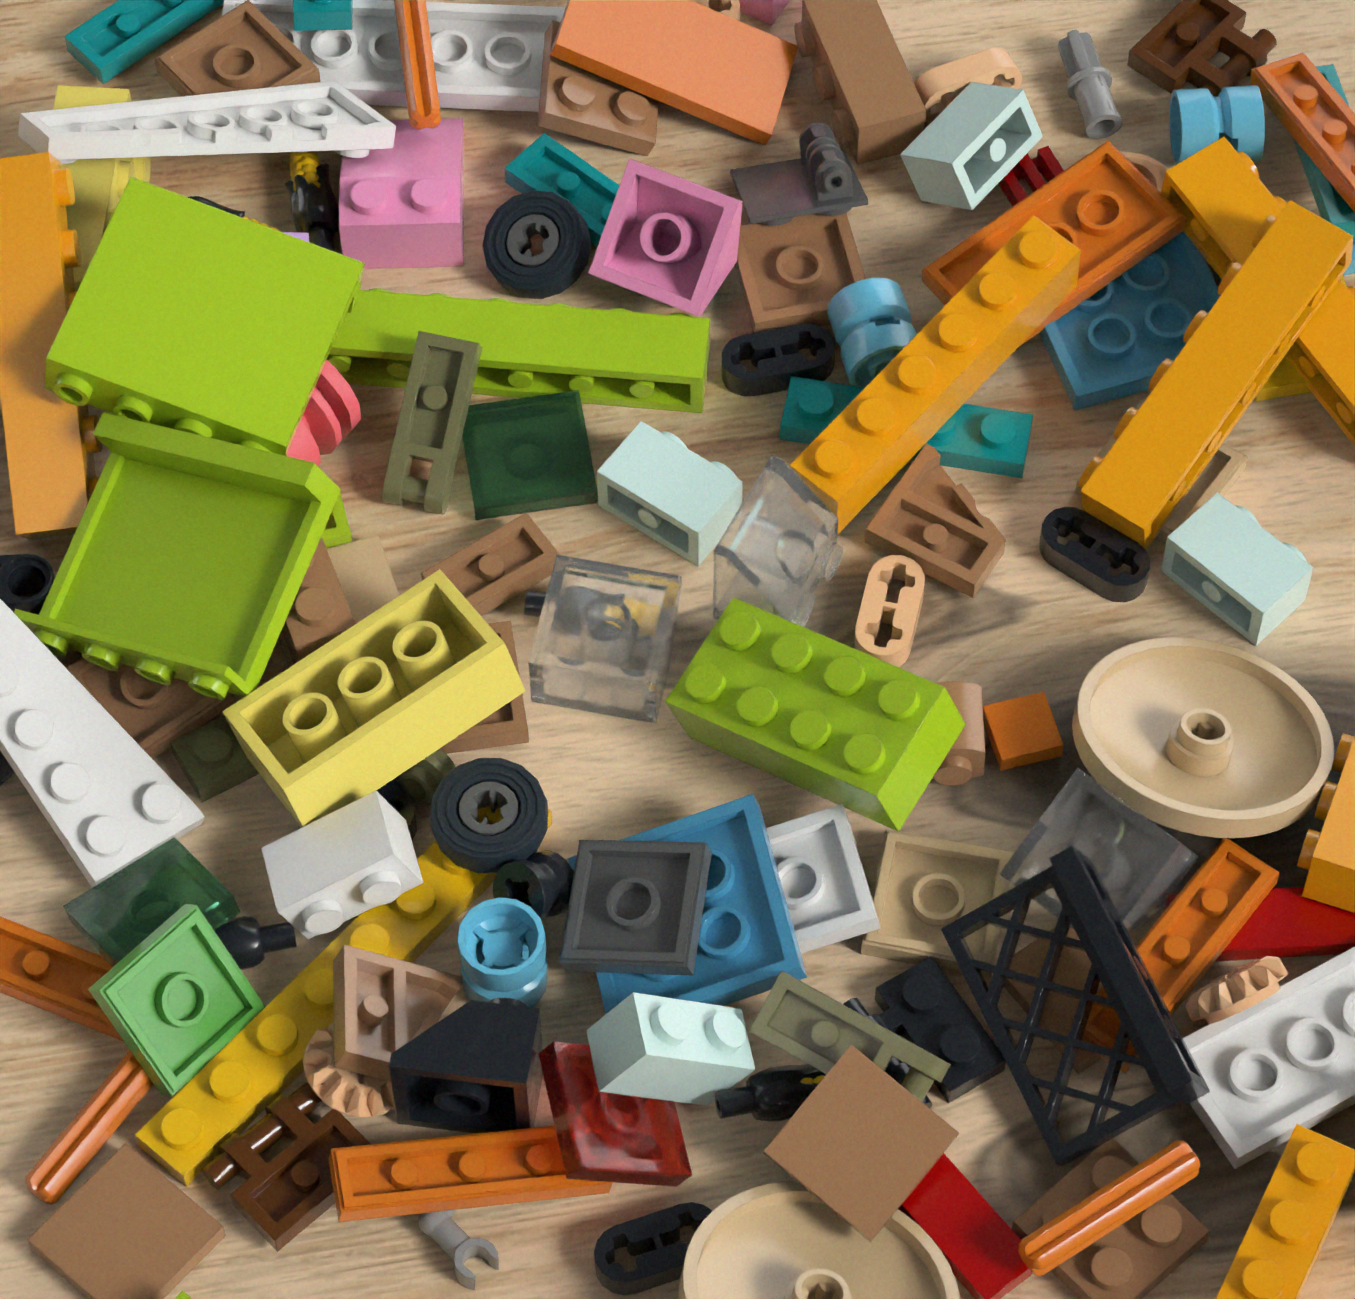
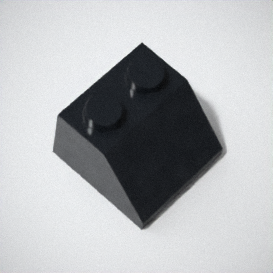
(472, 1070)

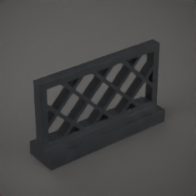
(1125, 980)

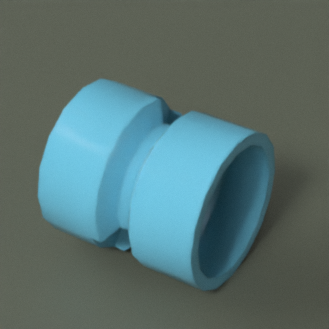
(1201, 119)
(870, 326)
(503, 952)

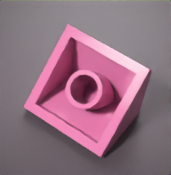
(668, 238)

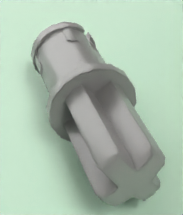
(1089, 85)

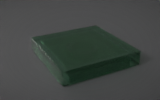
(528, 455)
(143, 896)

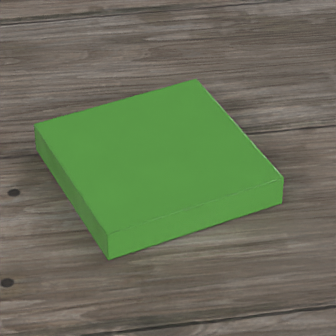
(177, 999)

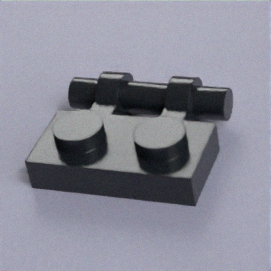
(935, 1017)

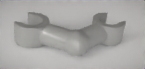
(457, 1244)

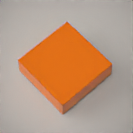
(1022, 731)

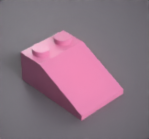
(406, 200)

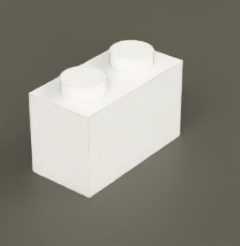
(342, 865)

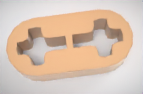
(945, 82)
(901, 615)

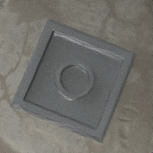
(635, 907)

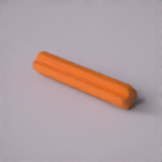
(417, 63)
(88, 1130)
(1109, 1207)

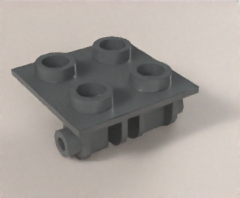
(813, 184)

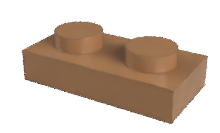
(500, 564)

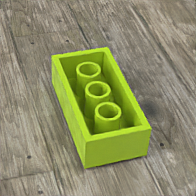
(816, 713)

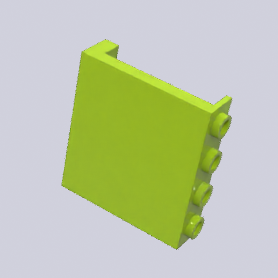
(201, 321)
(185, 558)

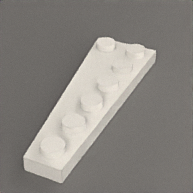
(232, 122)
(79, 762)

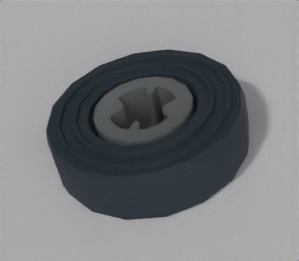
(509, 244)
(494, 784)

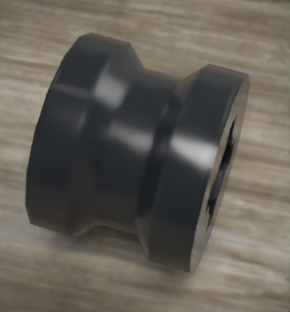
(539, 882)

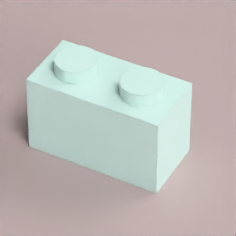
(971, 145)
(669, 492)
(1237, 568)
(670, 1049)

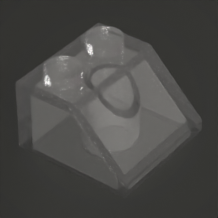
(777, 547)
(605, 639)
(1128, 850)

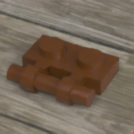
(1190, 36)
(296, 1183)

